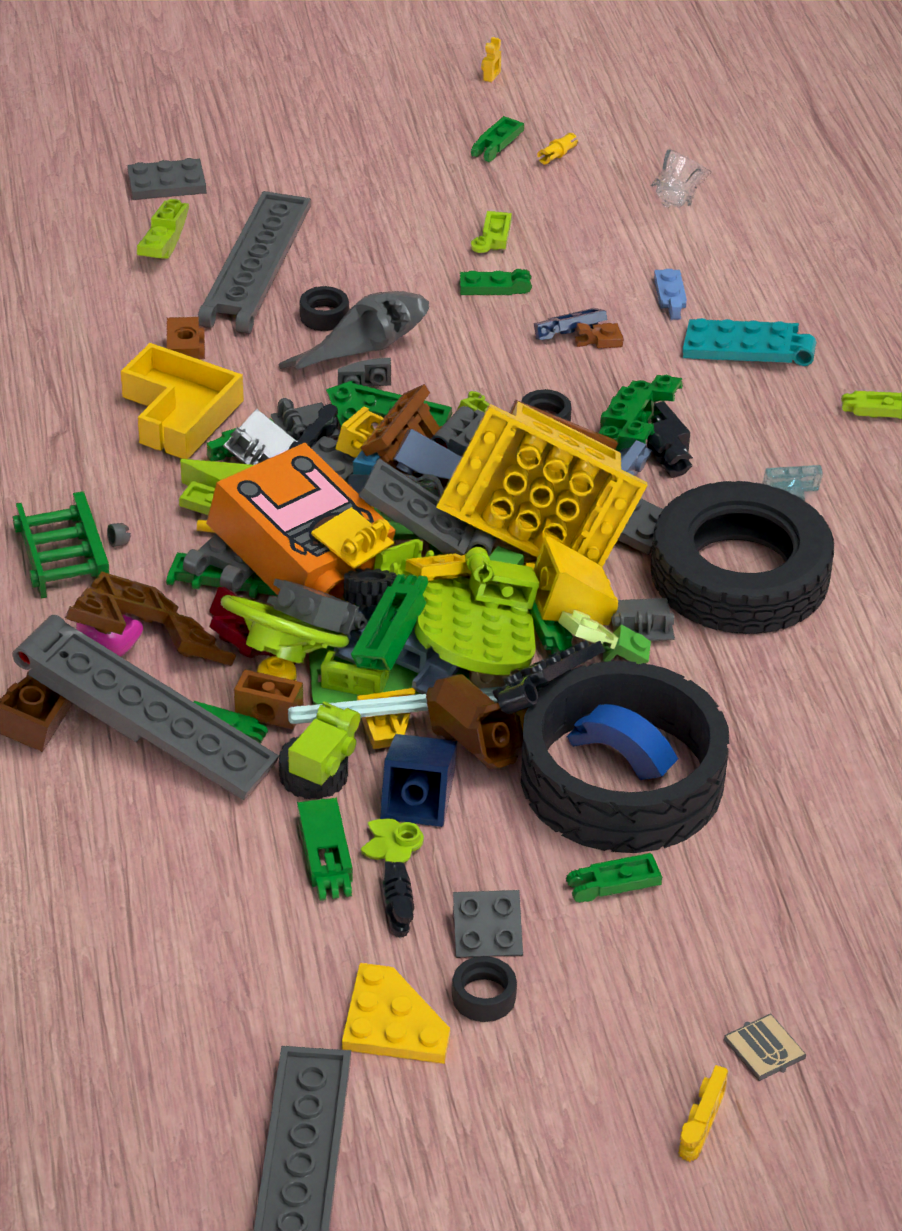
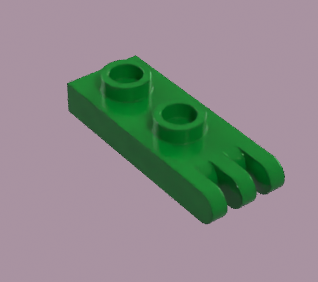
(346, 400)

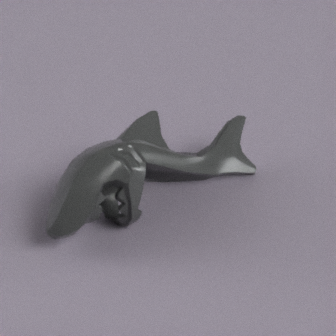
(367, 326)

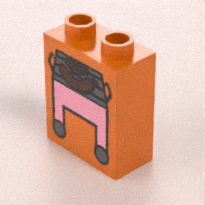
(275, 507)

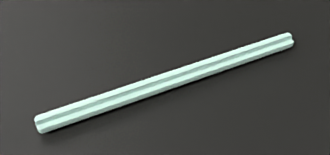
(376, 707)

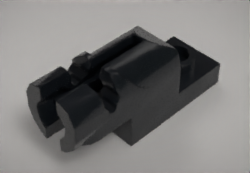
(670, 440)

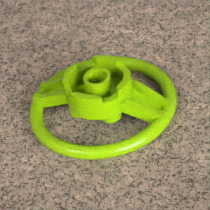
(280, 632)

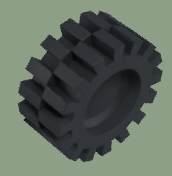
(366, 586)

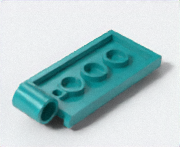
(748, 341)

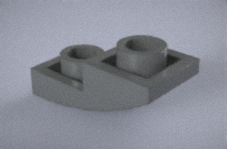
(367, 372)

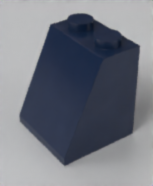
(418, 779)

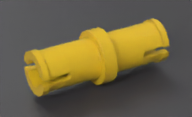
(557, 148)

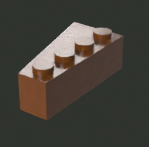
(31, 713)

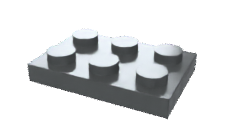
(166, 179)

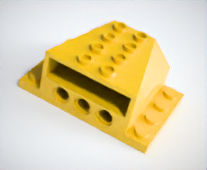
(541, 480)

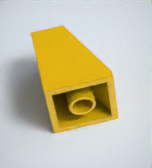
(571, 584)

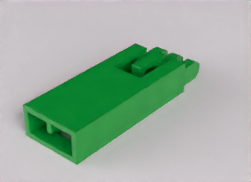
(385, 638)
(323, 829)

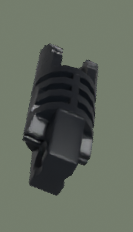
(397, 897)

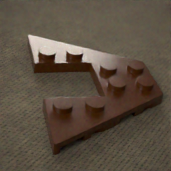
(115, 596)

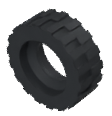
(304, 787)

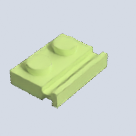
(583, 627)

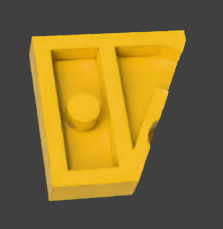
(384, 727)

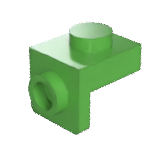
(629, 646)

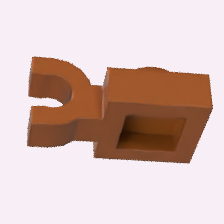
(603, 335)

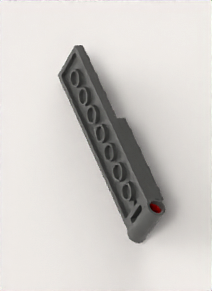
(142, 706)

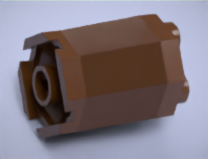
(478, 723)

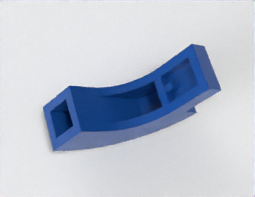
(630, 735)

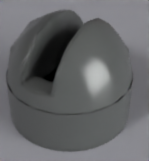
(118, 534)

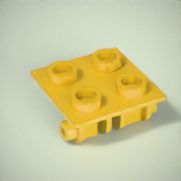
(354, 537)

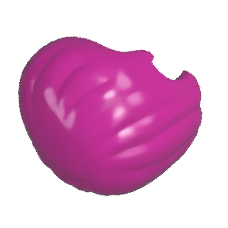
(116, 643)

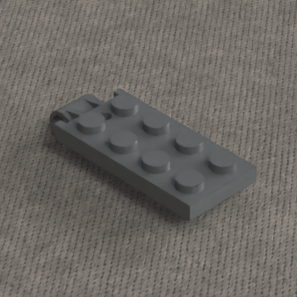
(417, 511)

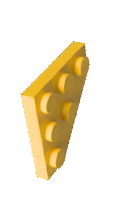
(392, 1018)

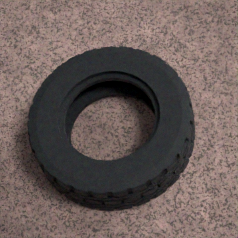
(737, 599)

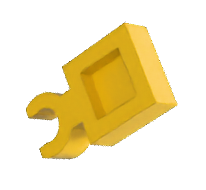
(492, 62)

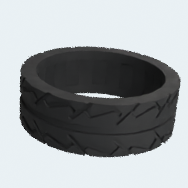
(619, 818)

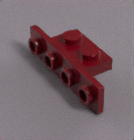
(232, 627)

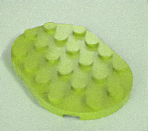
(474, 632)

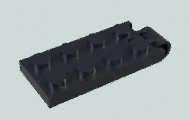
(520, 687)

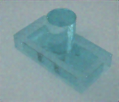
(794, 479)

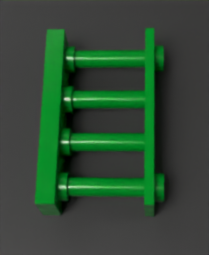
(84, 530)

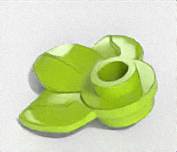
(392, 840)

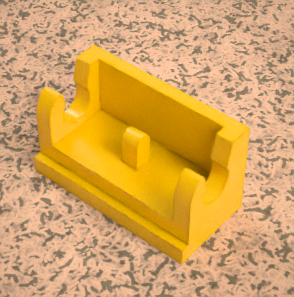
(356, 431)

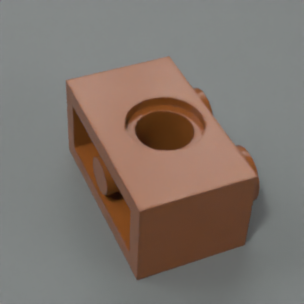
(186, 336)
(267, 697)

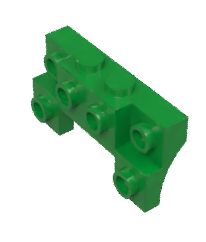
(633, 408)

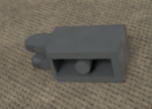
(309, 605)

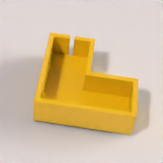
(183, 398)

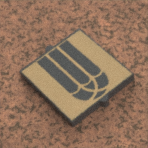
(765, 1047)

